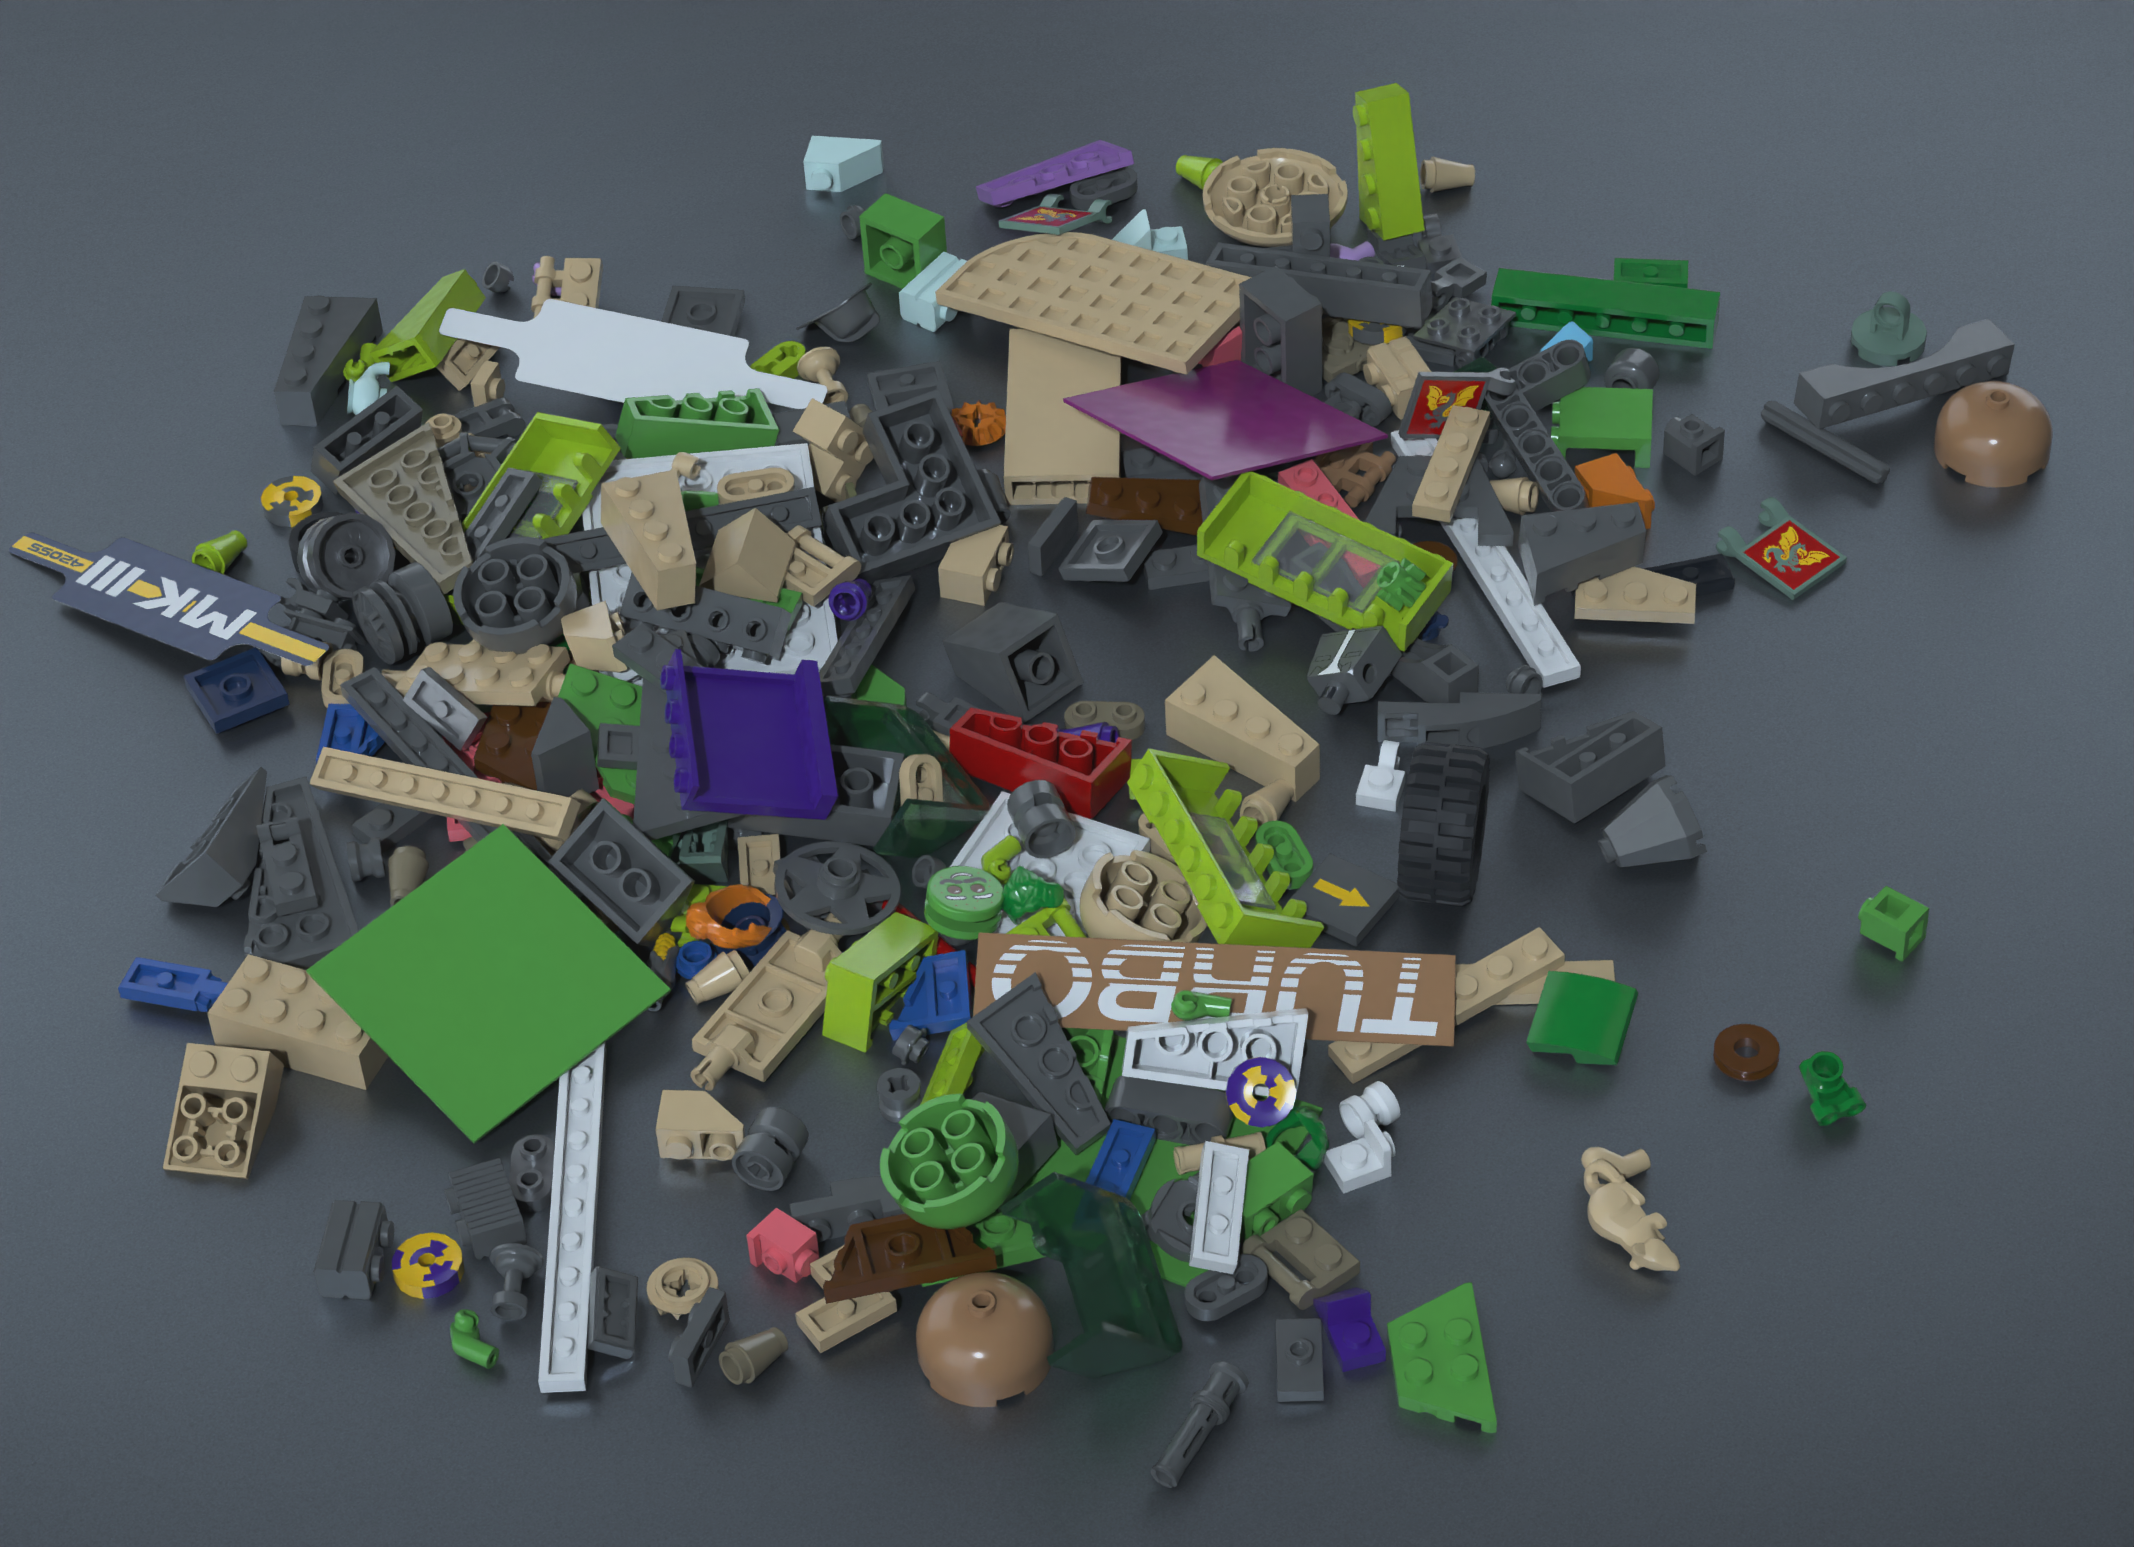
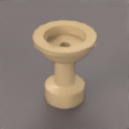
(820, 366)

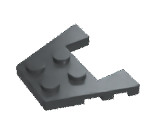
(1476, 501)

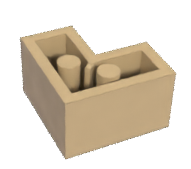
(835, 449)

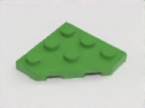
(607, 700)

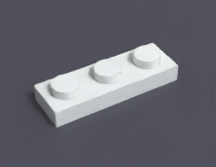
(1219, 1207)

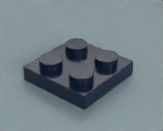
(236, 690)

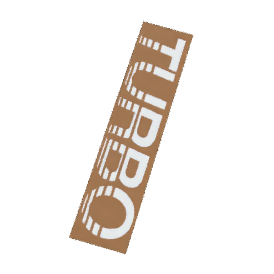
(1135, 981)

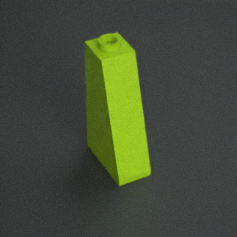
(416, 340)

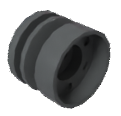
(402, 613)

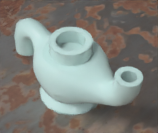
(367, 388)

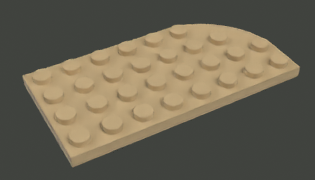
(1101, 296)

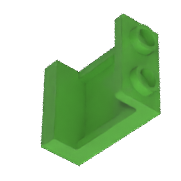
(1605, 421)

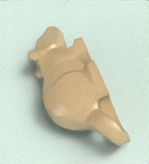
(1617, 1216)

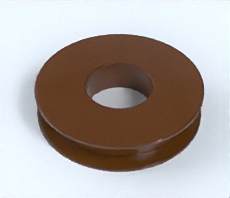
(1746, 1036)

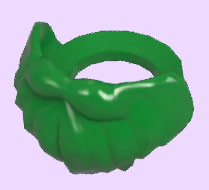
(1029, 893)
(1313, 1152)

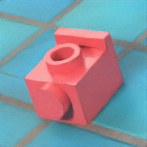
(783, 1246)

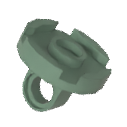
(1889, 332)

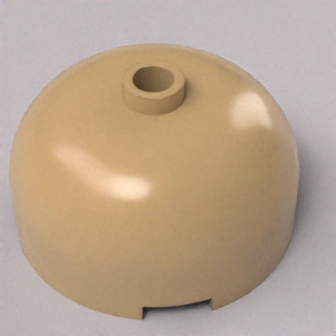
(1139, 900)

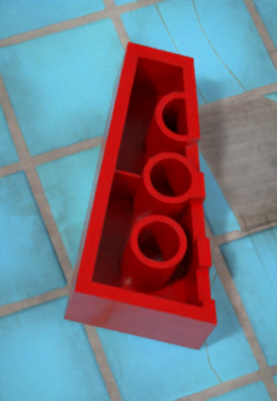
(1011, 753)

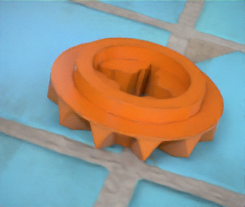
(989, 429)

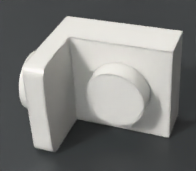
(1362, 1160)

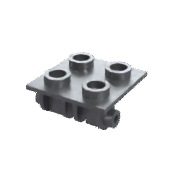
(1467, 328)

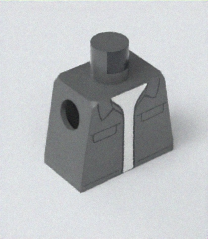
(1351, 666)

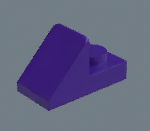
(1351, 1328)

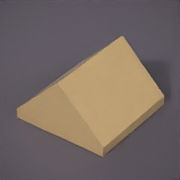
(749, 558)

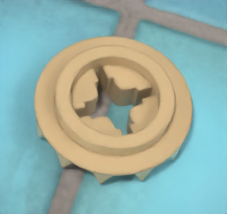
(671, 1276)

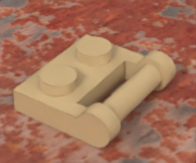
(810, 575)

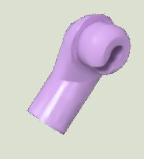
(1363, 250)

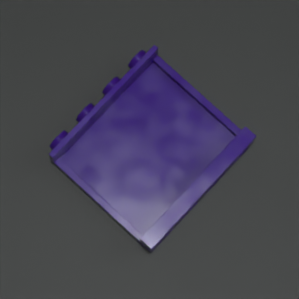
(749, 740)

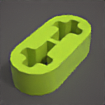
(781, 360)

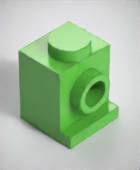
(1894, 921)

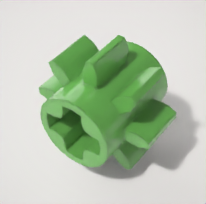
(1400, 583)

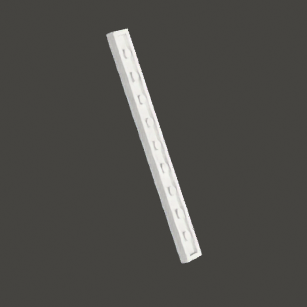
(1505, 589)
(572, 1226)

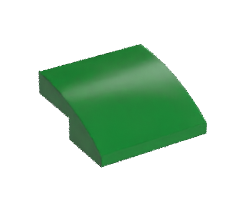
(1582, 1017)

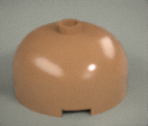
(1993, 434)
(984, 1339)

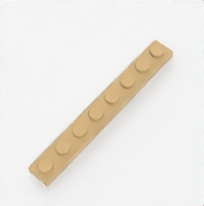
(445, 794)

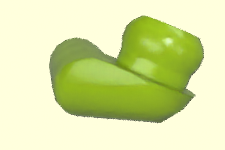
(996, 858)

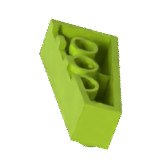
(1387, 162)

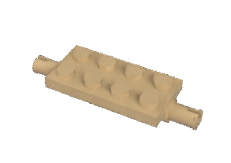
(490, 675)
(768, 1009)

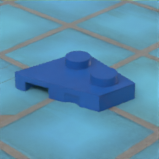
(348, 731)
(938, 996)

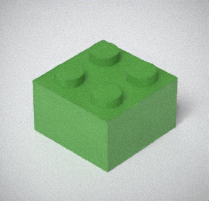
(900, 239)

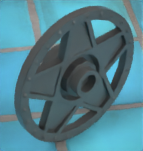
(837, 888)

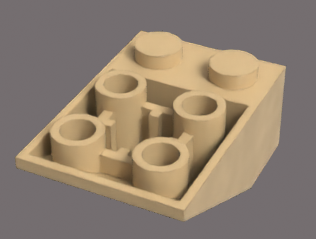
(222, 1110)

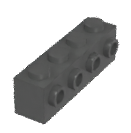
(717, 616)

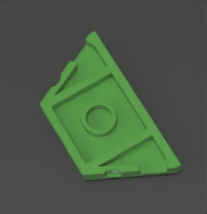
(1442, 1360)

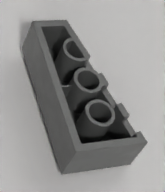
(322, 343)

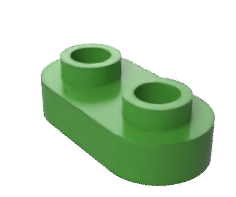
(1289, 851)

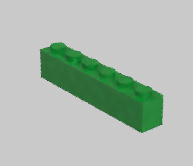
(1609, 307)

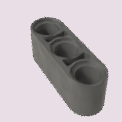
(1174, 1110)

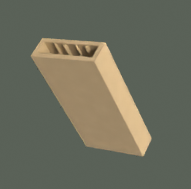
(1047, 442)

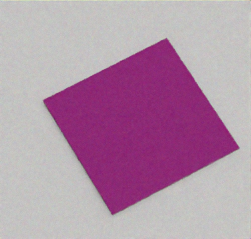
(1225, 419)

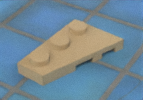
(1636, 597)

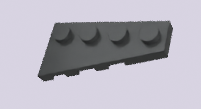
(1034, 1053)

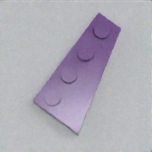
(1057, 171)

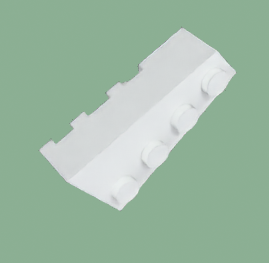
(1210, 1048)

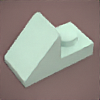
(1163, 240)

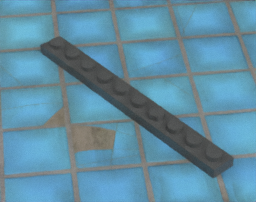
(421, 746)

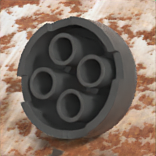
(511, 614)

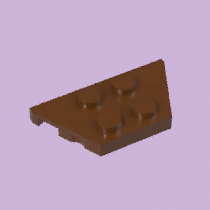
(509, 741)
(902, 1254)

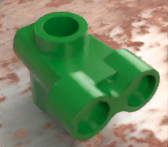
(1829, 1089)

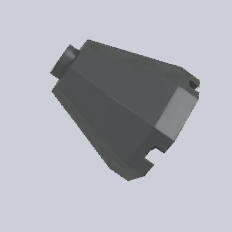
(1653, 828)

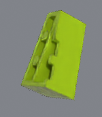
(872, 977)

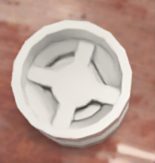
(1375, 1103)

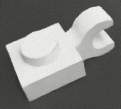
(1382, 784)

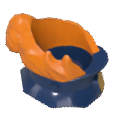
(738, 920)

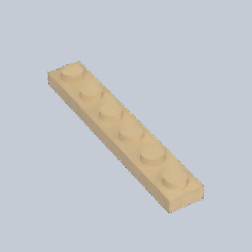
(1475, 990)

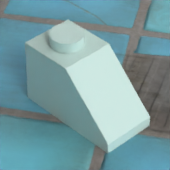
(841, 162)

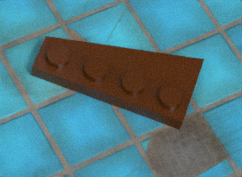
(1169, 501)

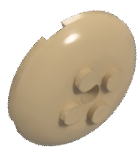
(1253, 195)

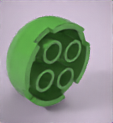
(950, 1162)

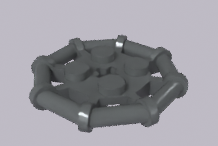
(465, 468)

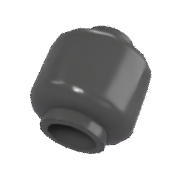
(1632, 369)

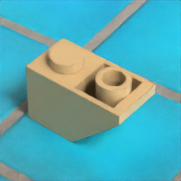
(975, 566)
(591, 637)
(696, 1127)

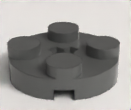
(1166, 1219)

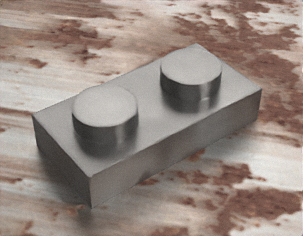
(444, 708)

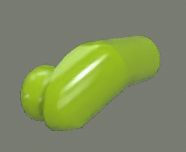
(355, 370)

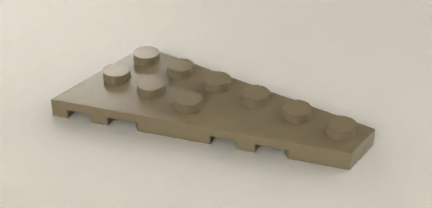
(414, 502)

